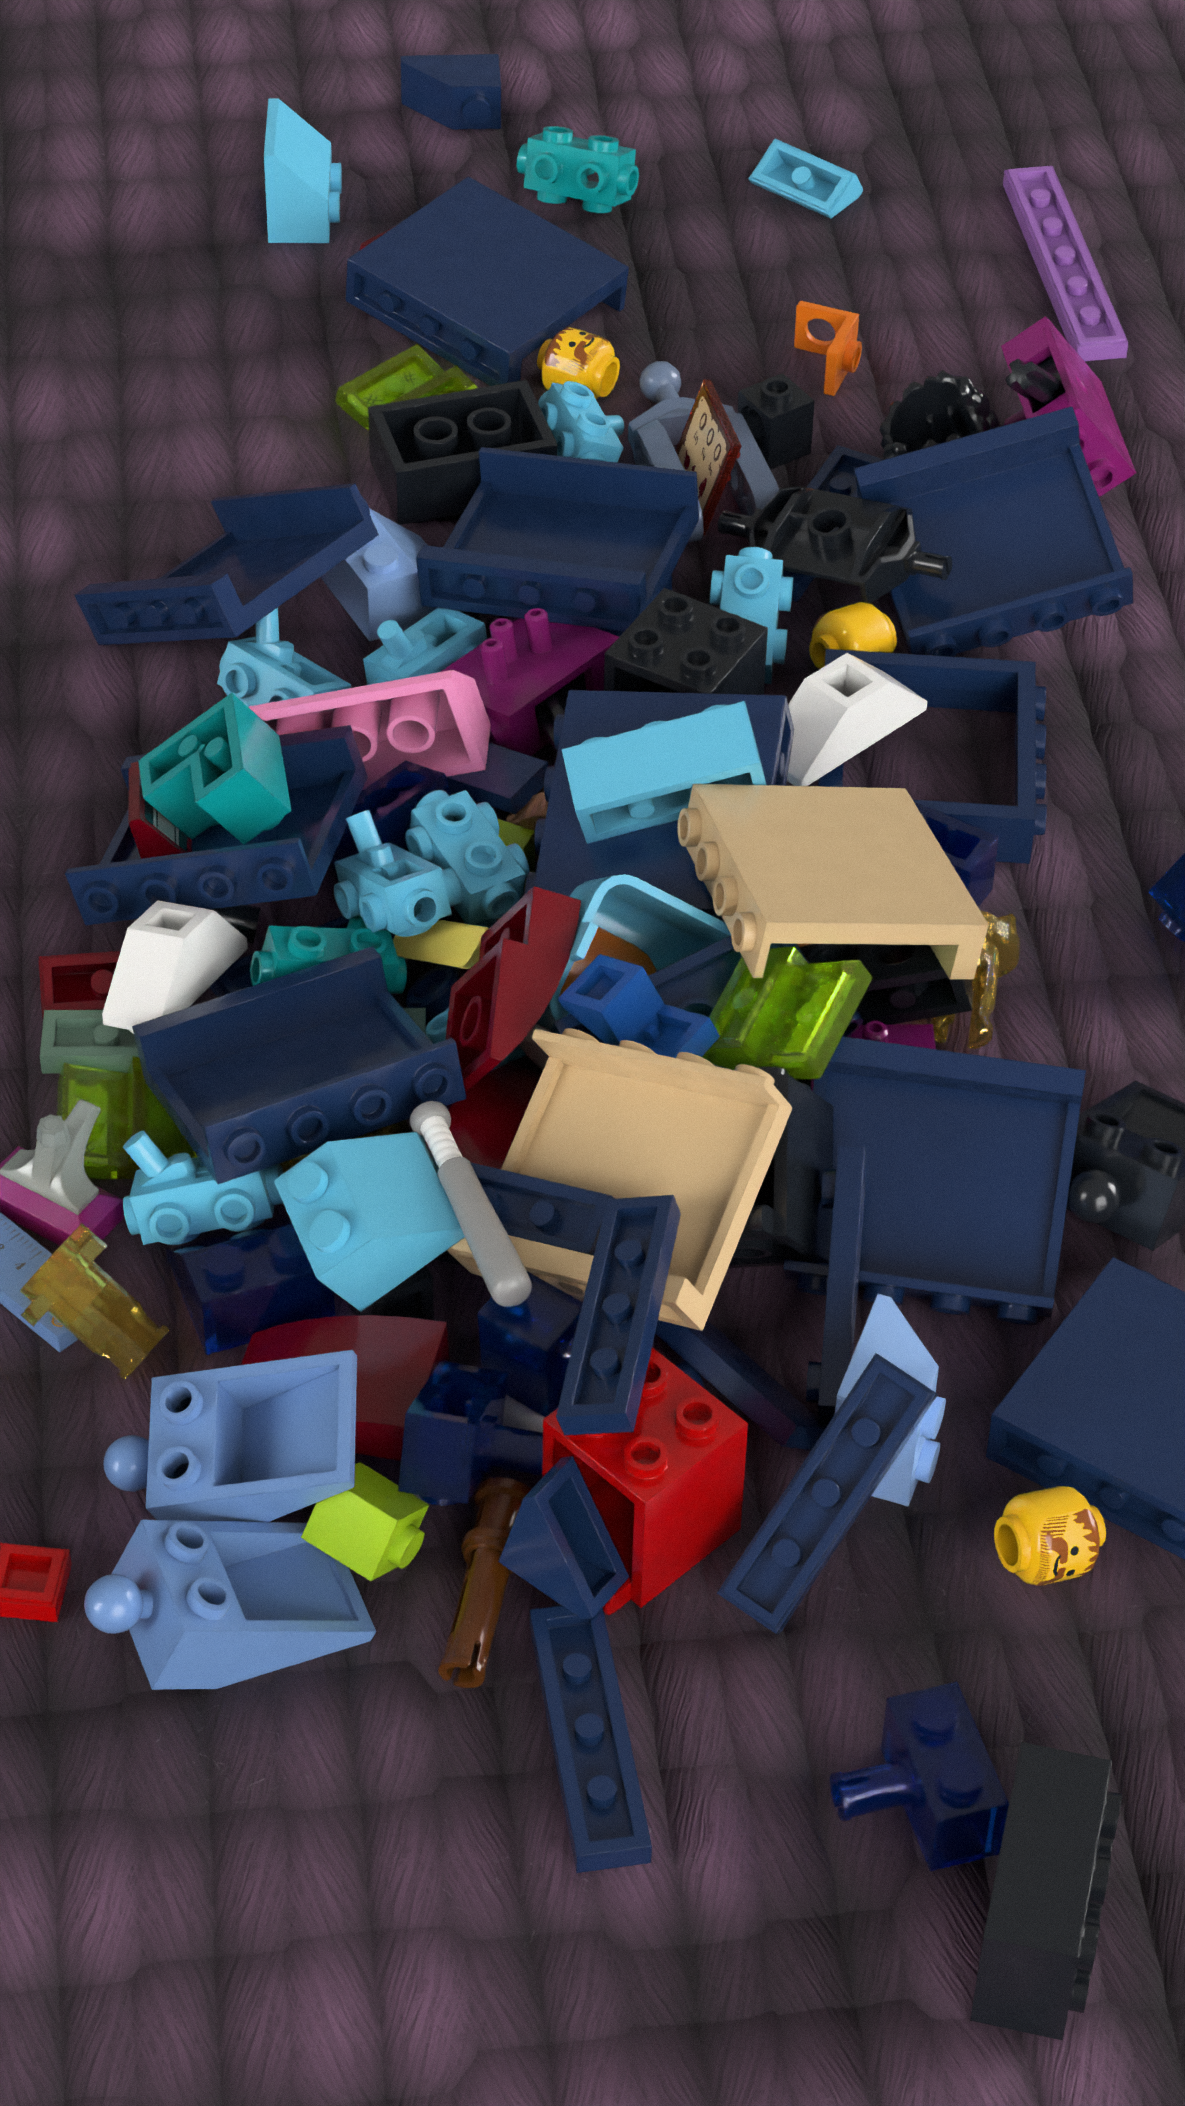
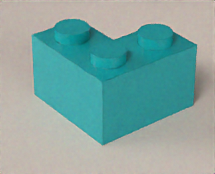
(219, 772)

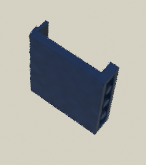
(481, 280)
(1019, 531)
(563, 538)
(264, 558)
(652, 852)
(221, 872)
(293, 1065)
(959, 1177)
(1108, 1406)

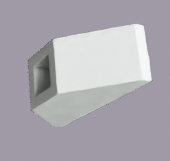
(844, 713)
(169, 962)

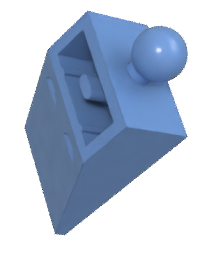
(244, 1440)
(227, 1601)

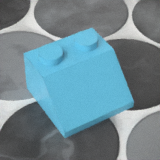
(299, 179)
(369, 1213)

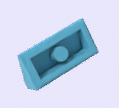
(806, 179)

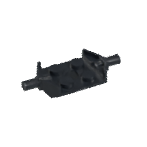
(869, 551)

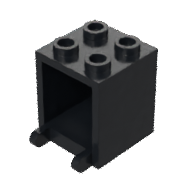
(687, 649)
(788, 1208)

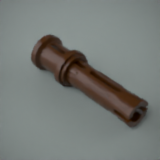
(483, 1582)

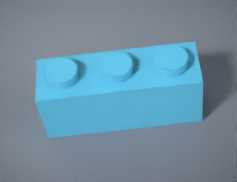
(649, 772)

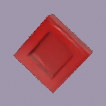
(33, 1581)

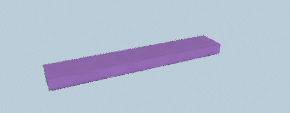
(1065, 263)

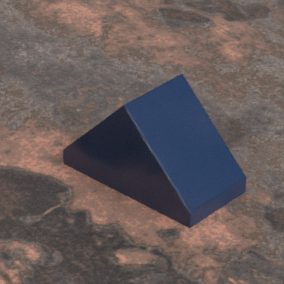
(564, 1543)

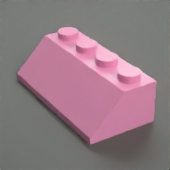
(416, 719)

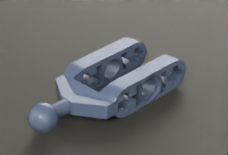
(662, 425)

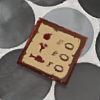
(709, 448)

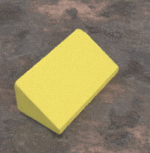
(443, 944)

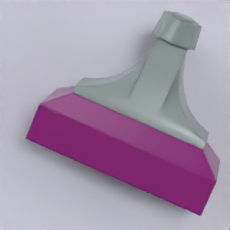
(49, 1185)

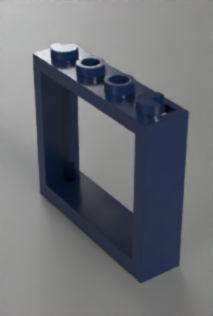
(984, 687)

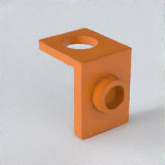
(841, 352)

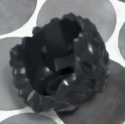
(935, 414)

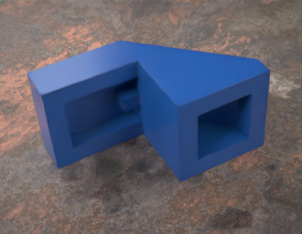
(623, 1004)

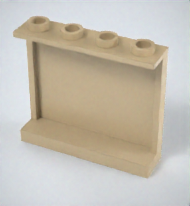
(828, 871)
(643, 1129)

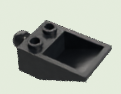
(1131, 1165)

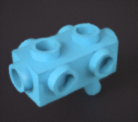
(580, 423)
(757, 592)
(424, 646)
(270, 670)
(467, 847)
(390, 884)
(180, 1199)

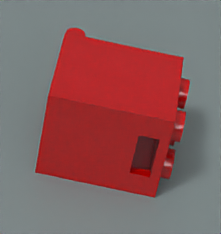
(666, 1487)

